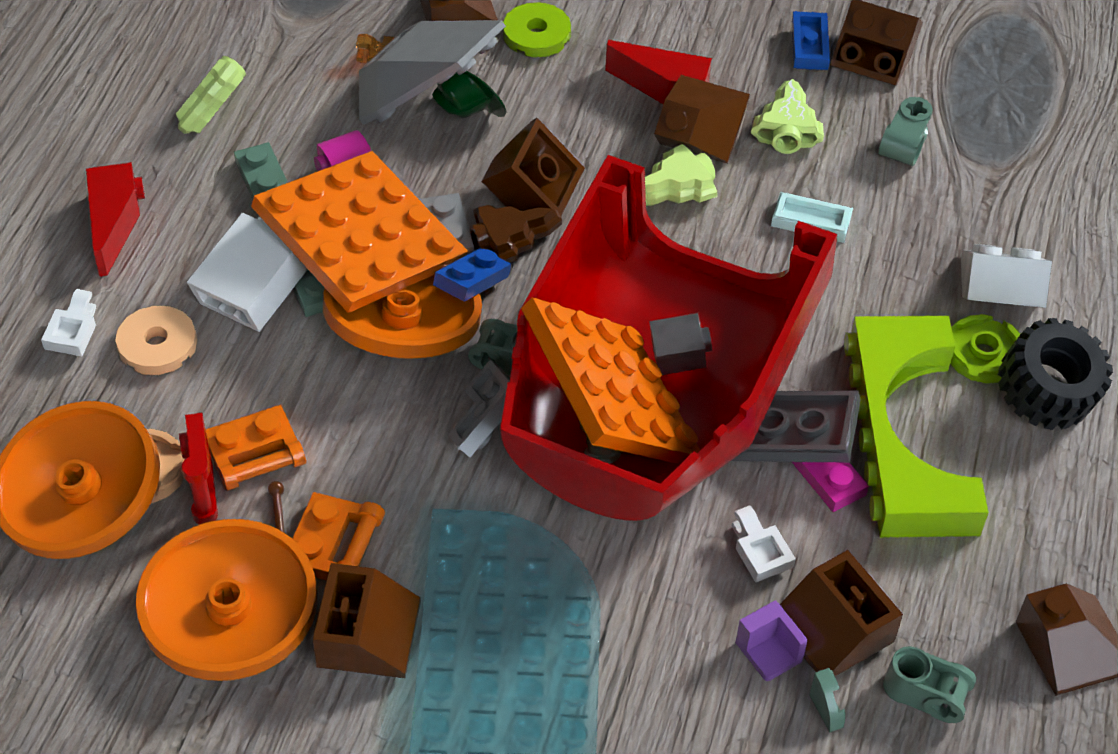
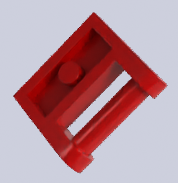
(199, 469)

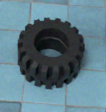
(1071, 354)

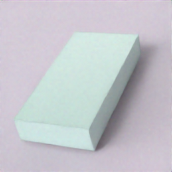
(818, 213)

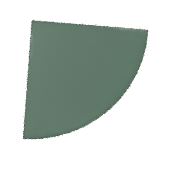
(823, 698)

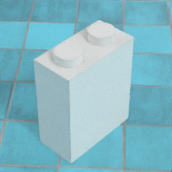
(247, 273)

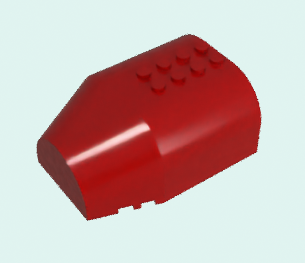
(631, 273)

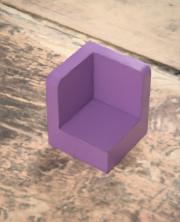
(771, 641)

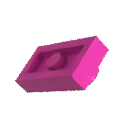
(834, 482)

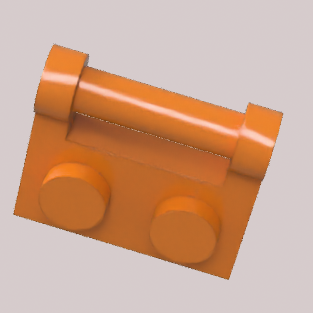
(252, 438)
(325, 525)

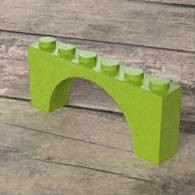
(907, 492)

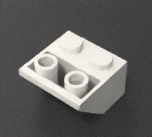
(1005, 278)

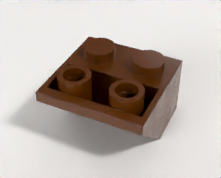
(876, 42)
(842, 614)
(365, 622)

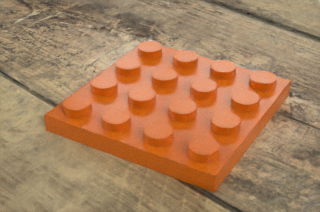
(358, 230)
(611, 383)

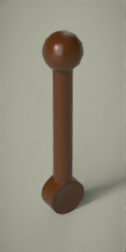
(276, 489)

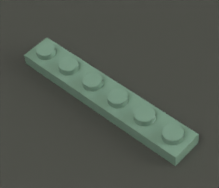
(261, 173)

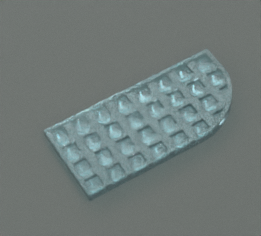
(505, 641)

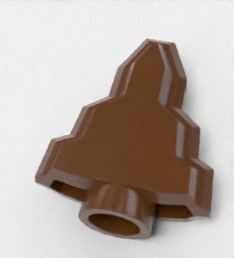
(511, 230)

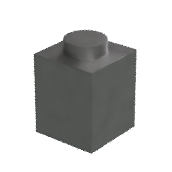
(680, 343)

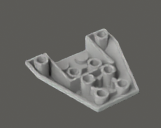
(419, 59)

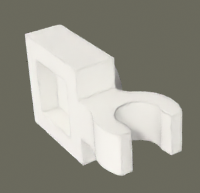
(71, 329)
(759, 548)

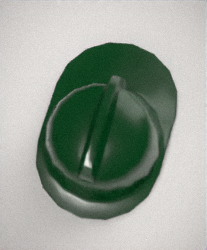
(468, 95)

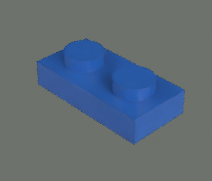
(810, 40)
(472, 274)

